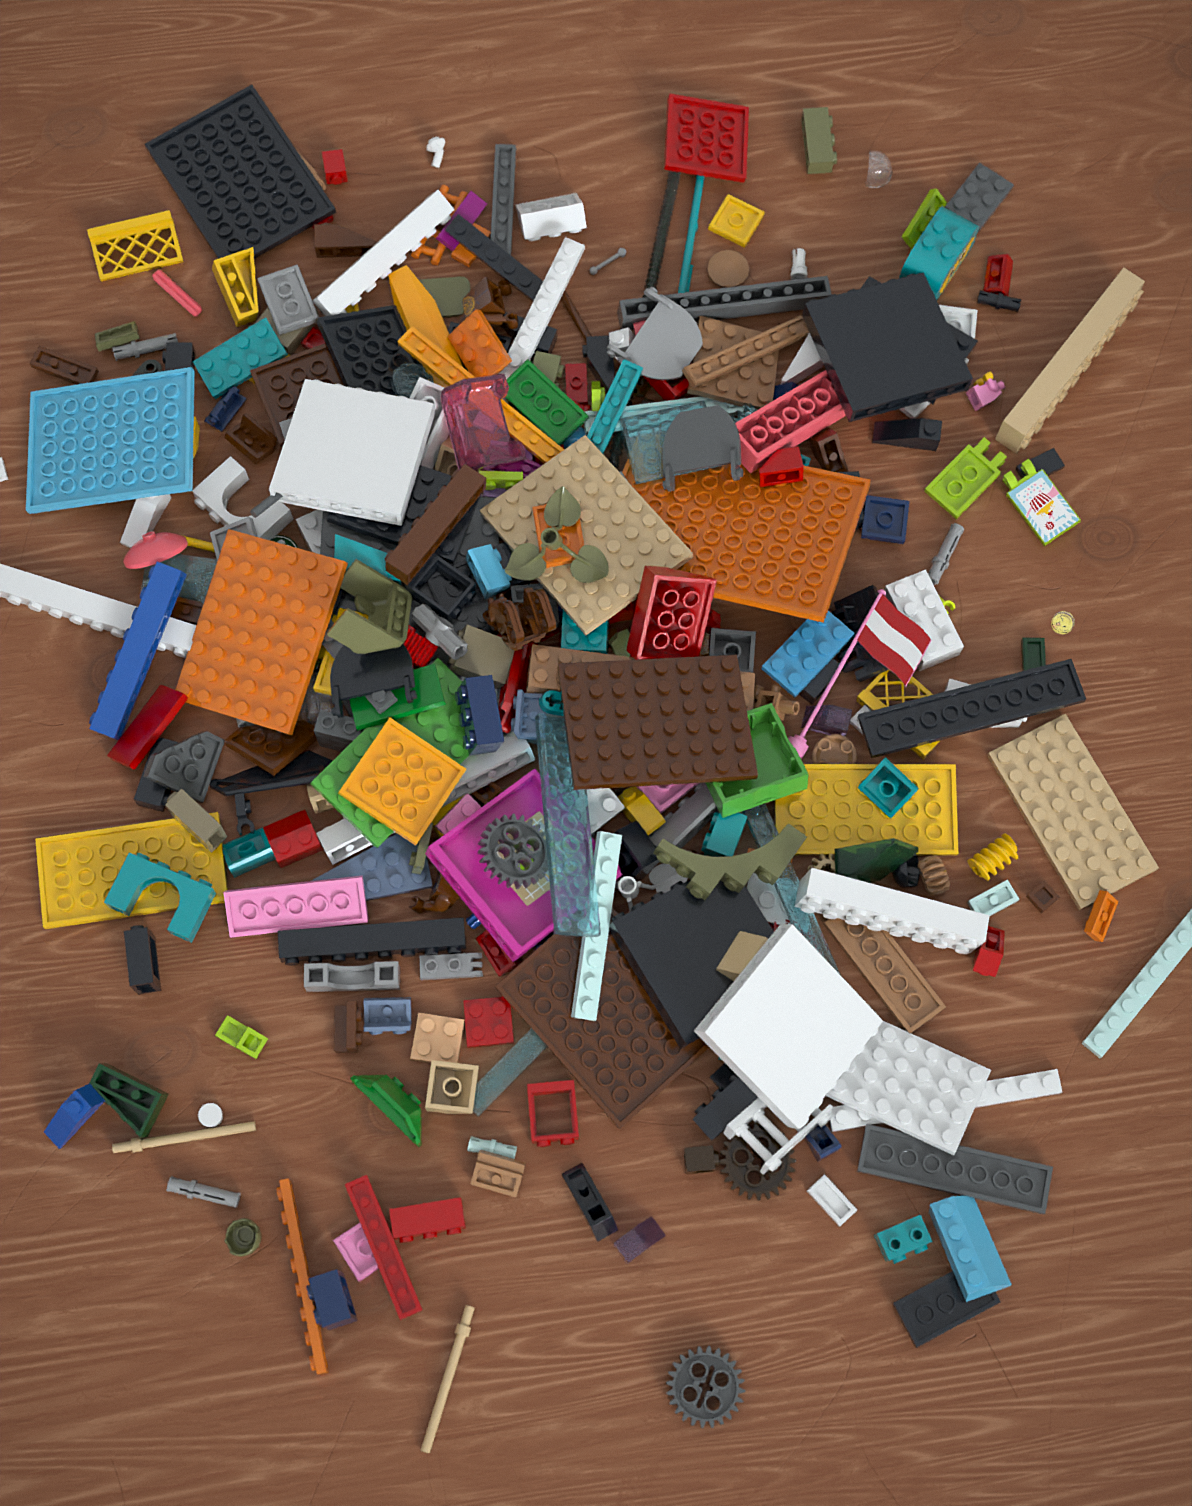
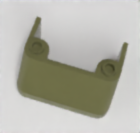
(384, 603)

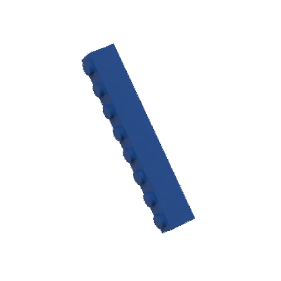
(137, 651)

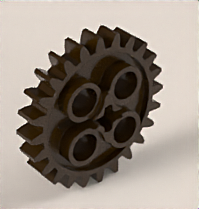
(738, 1172)

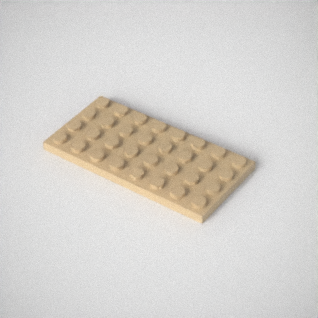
(1072, 811)

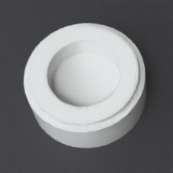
(210, 1115)

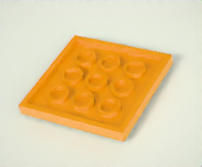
(402, 781)

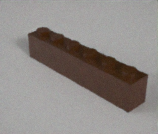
(435, 524)

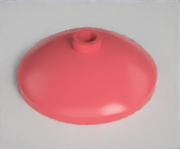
(154, 549)

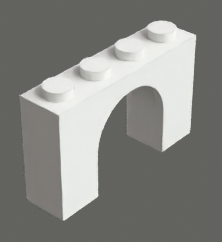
(218, 488)

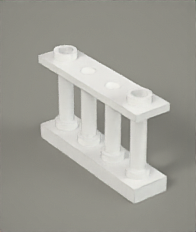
(755, 1112)

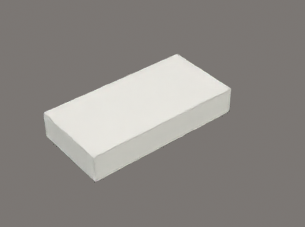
(832, 1200)

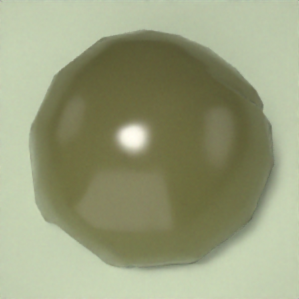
(243, 1237)

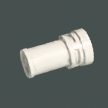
(798, 270)

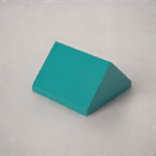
(888, 788)
(248, 852)

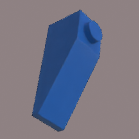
(73, 1114)

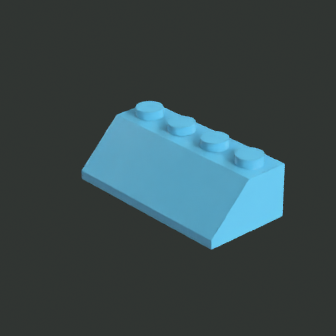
(968, 1246)

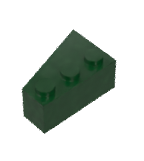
(130, 1097)

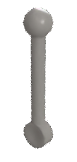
(621, 253)

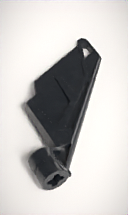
(255, 779)

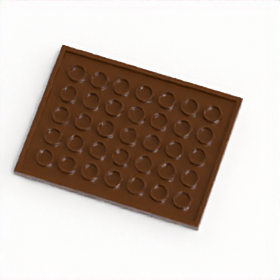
(656, 722)
(621, 1055)

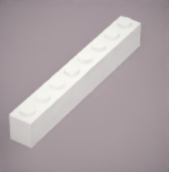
(384, 254)

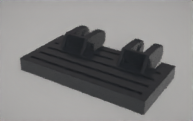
(855, 609)

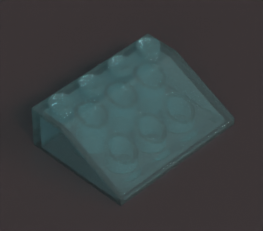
(644, 440)

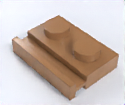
(498, 1173)

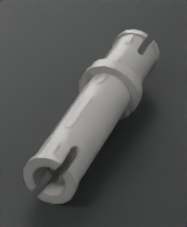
(142, 347)
(942, 559)
(205, 1192)

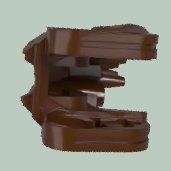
(521, 621)

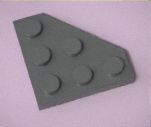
(187, 765)

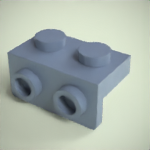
(526, 709)
(387, 1015)

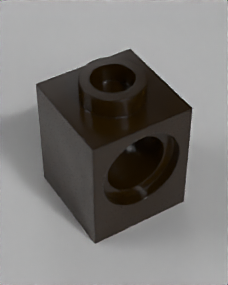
(700, 1159)

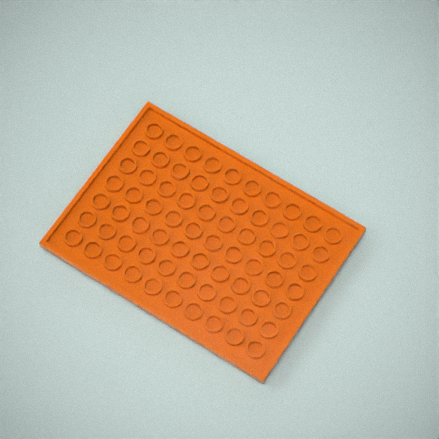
(766, 543)

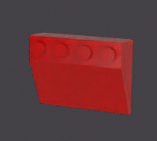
(670, 614)

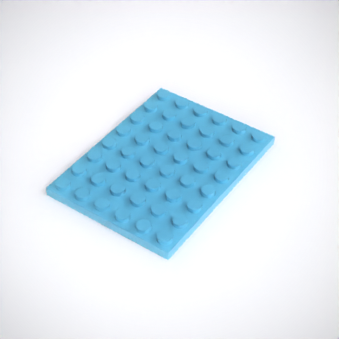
(111, 441)

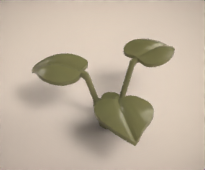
(526, 558)

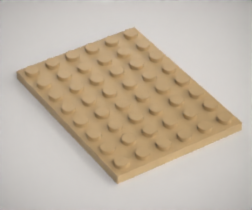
(610, 519)

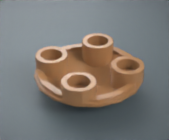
(728, 268)
(834, 750)

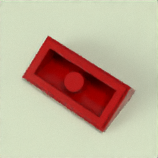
(998, 274)
(497, 957)

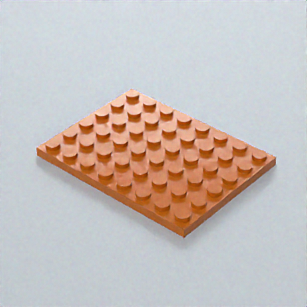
(260, 631)

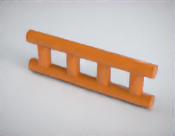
(437, 253)

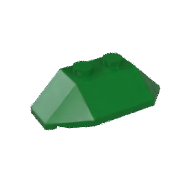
(393, 1102)

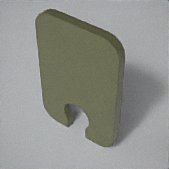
(448, 294)

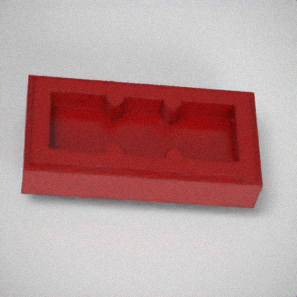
(576, 382)

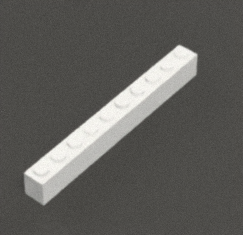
(85, 607)
(345, 840)

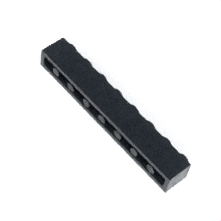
(372, 940)

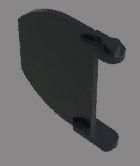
(363, 674)

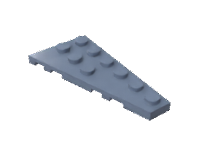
(384, 869)

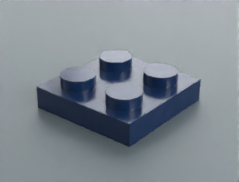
(885, 519)

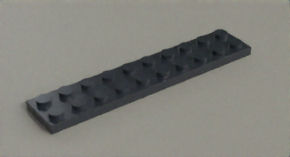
(971, 708)

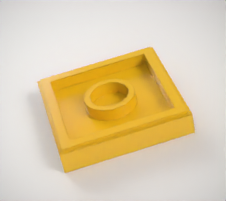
(736, 220)

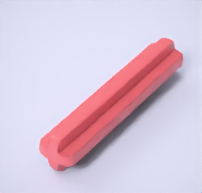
(177, 293)

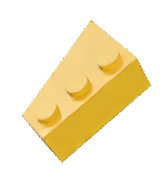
(238, 285)

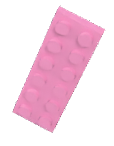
(296, 906)

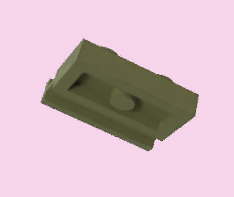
(418, 858)

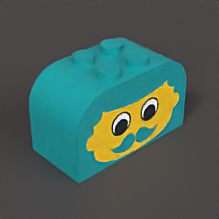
(941, 249)

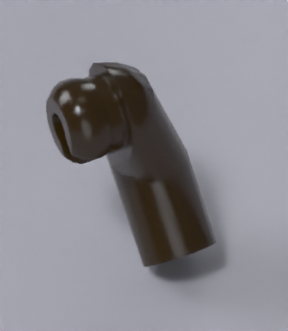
(641, 390)

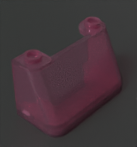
(479, 424)

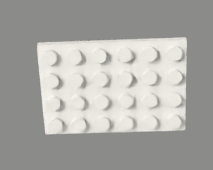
(913, 1086)

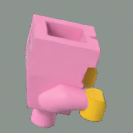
(983, 394)

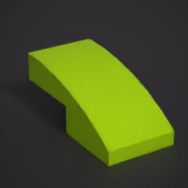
(241, 1037)

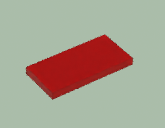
(147, 727)

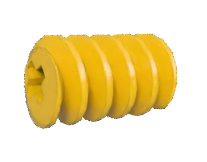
(993, 857)

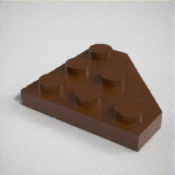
(269, 747)

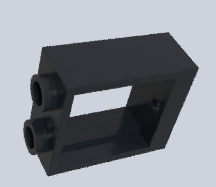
(437, 564)
(142, 960)

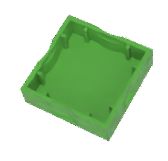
(777, 765)

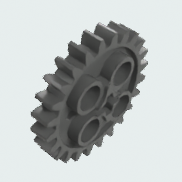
(507, 868)
(726, 1395)

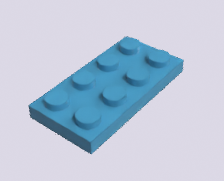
(807, 653)

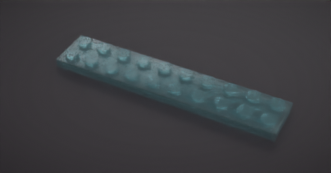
(566, 835)

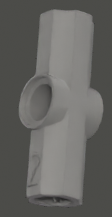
(440, 631)

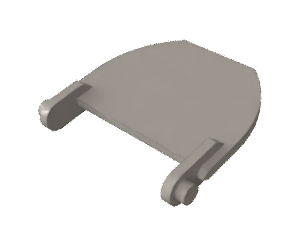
(664, 342)

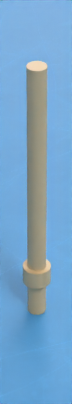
(138, 1144)
(462, 1331)

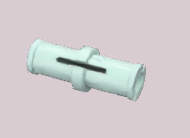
(492, 1146)

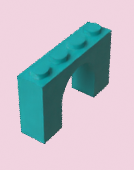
(139, 873)

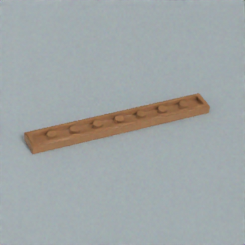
(746, 352)

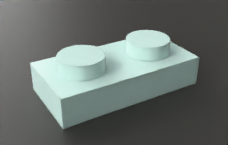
(994, 899)

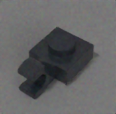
(243, 808)

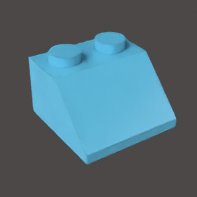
(487, 570)

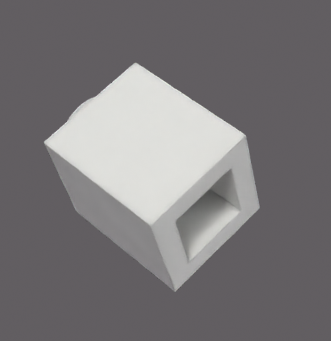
(621, 339)

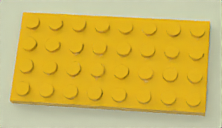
(840, 815)
(82, 867)

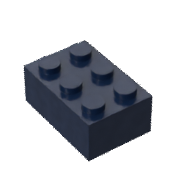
(479, 715)
(331, 1299)

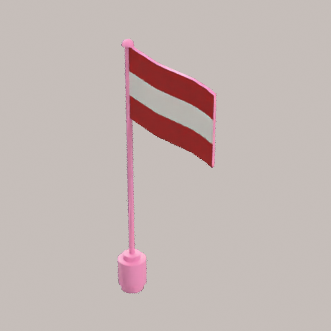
(890, 640)

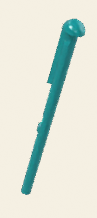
(687, 267)

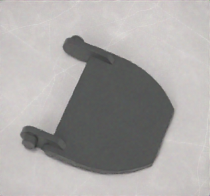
(701, 441)

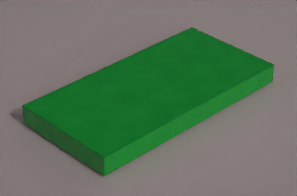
(544, 403)
(428, 697)

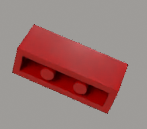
(427, 1219)

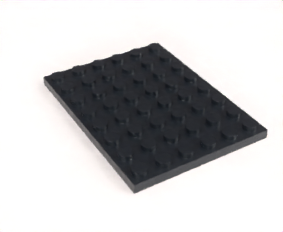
(240, 176)

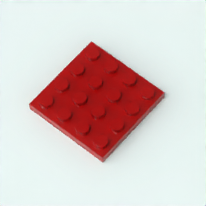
(706, 138)

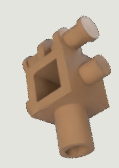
(780, 702)

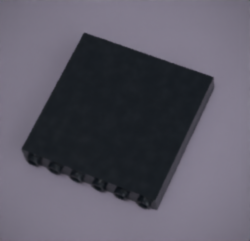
(886, 346)
(678, 946)

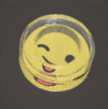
(1062, 622)

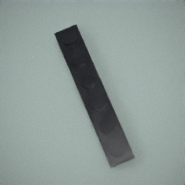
(494, 257)

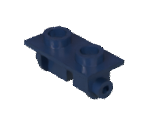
(225, 409)

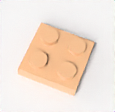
(437, 1038)

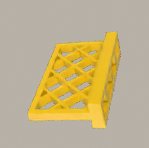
(128, 229)
(874, 703)

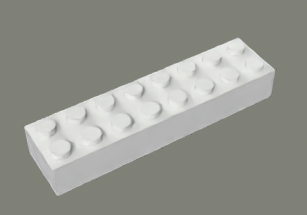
(891, 911)

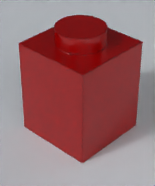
(334, 166)

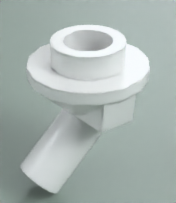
(436, 146)

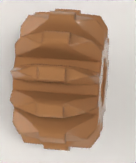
(933, 875)

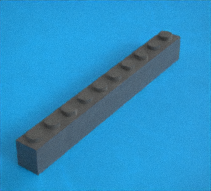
(733, 301)

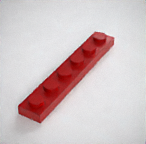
(383, 1247)

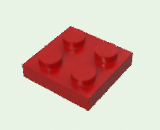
(488, 1022)

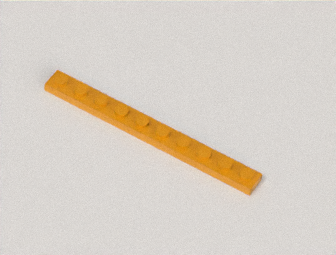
(451, 372)

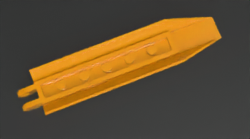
(420, 311)

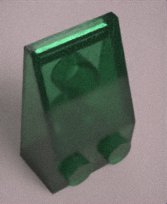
(872, 860)

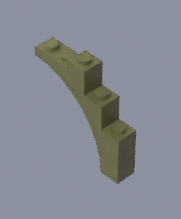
(736, 870)

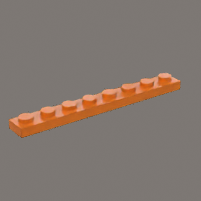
(300, 1266)

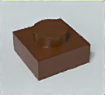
(1042, 896)

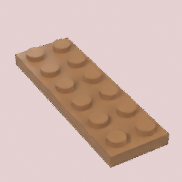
(888, 973)

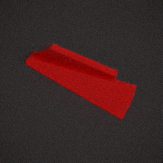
(515, 681)

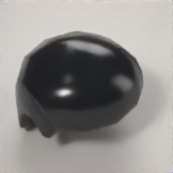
(907, 874)

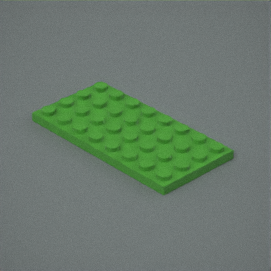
(435, 726)

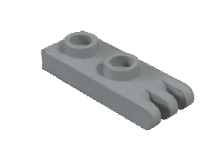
(450, 966)

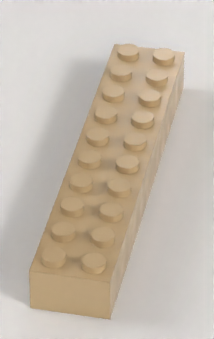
(1070, 361)

